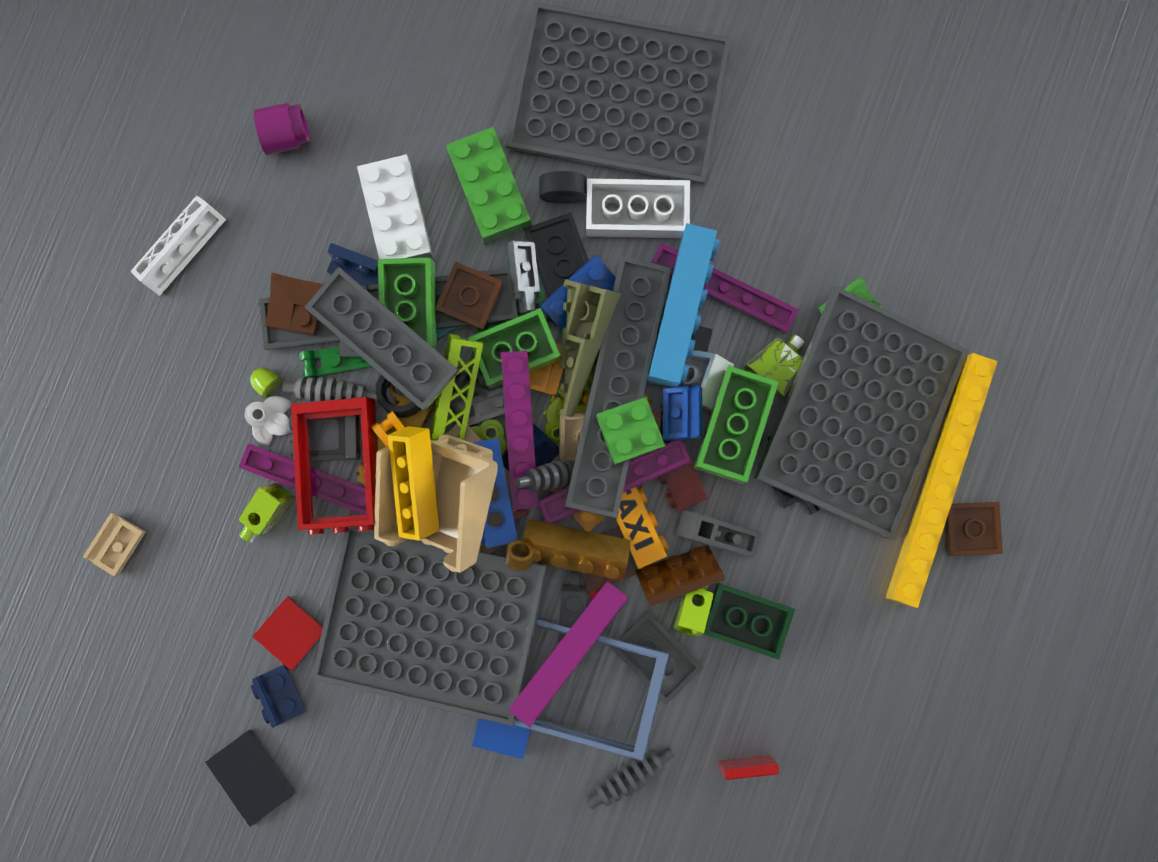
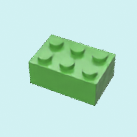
(523, 333)

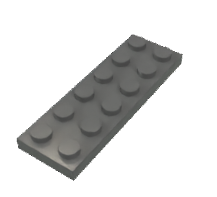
(382, 339)

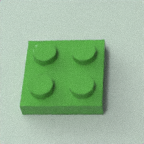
(630, 430)

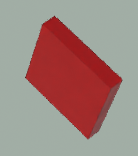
(289, 633)
(748, 767)

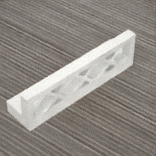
(177, 246)

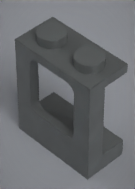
(348, 440)

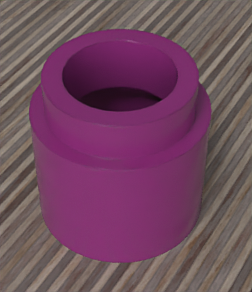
(281, 128)

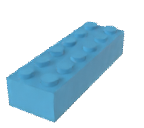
(681, 306)

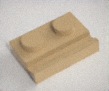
(114, 544)

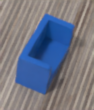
(501, 738)

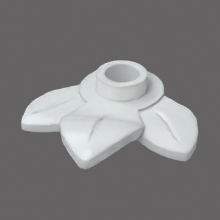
(273, 419)

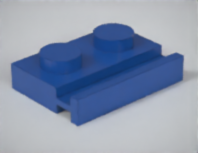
(682, 413)

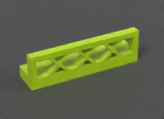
(442, 403)

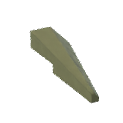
(587, 321)

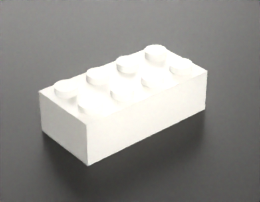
(637, 208)
(395, 209)

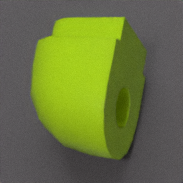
(264, 381)

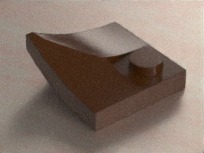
(288, 305)

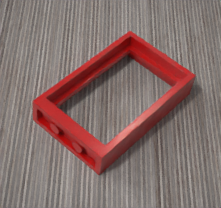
(328, 409)

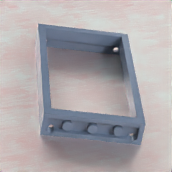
(637, 751)

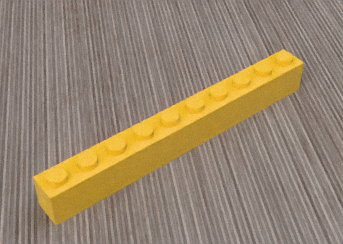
(941, 481)

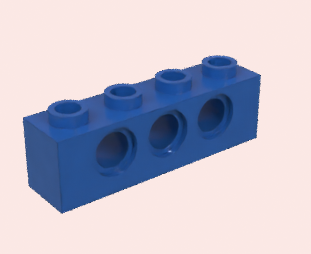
(506, 531)

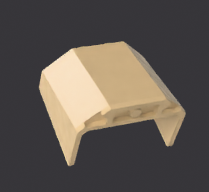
(463, 495)

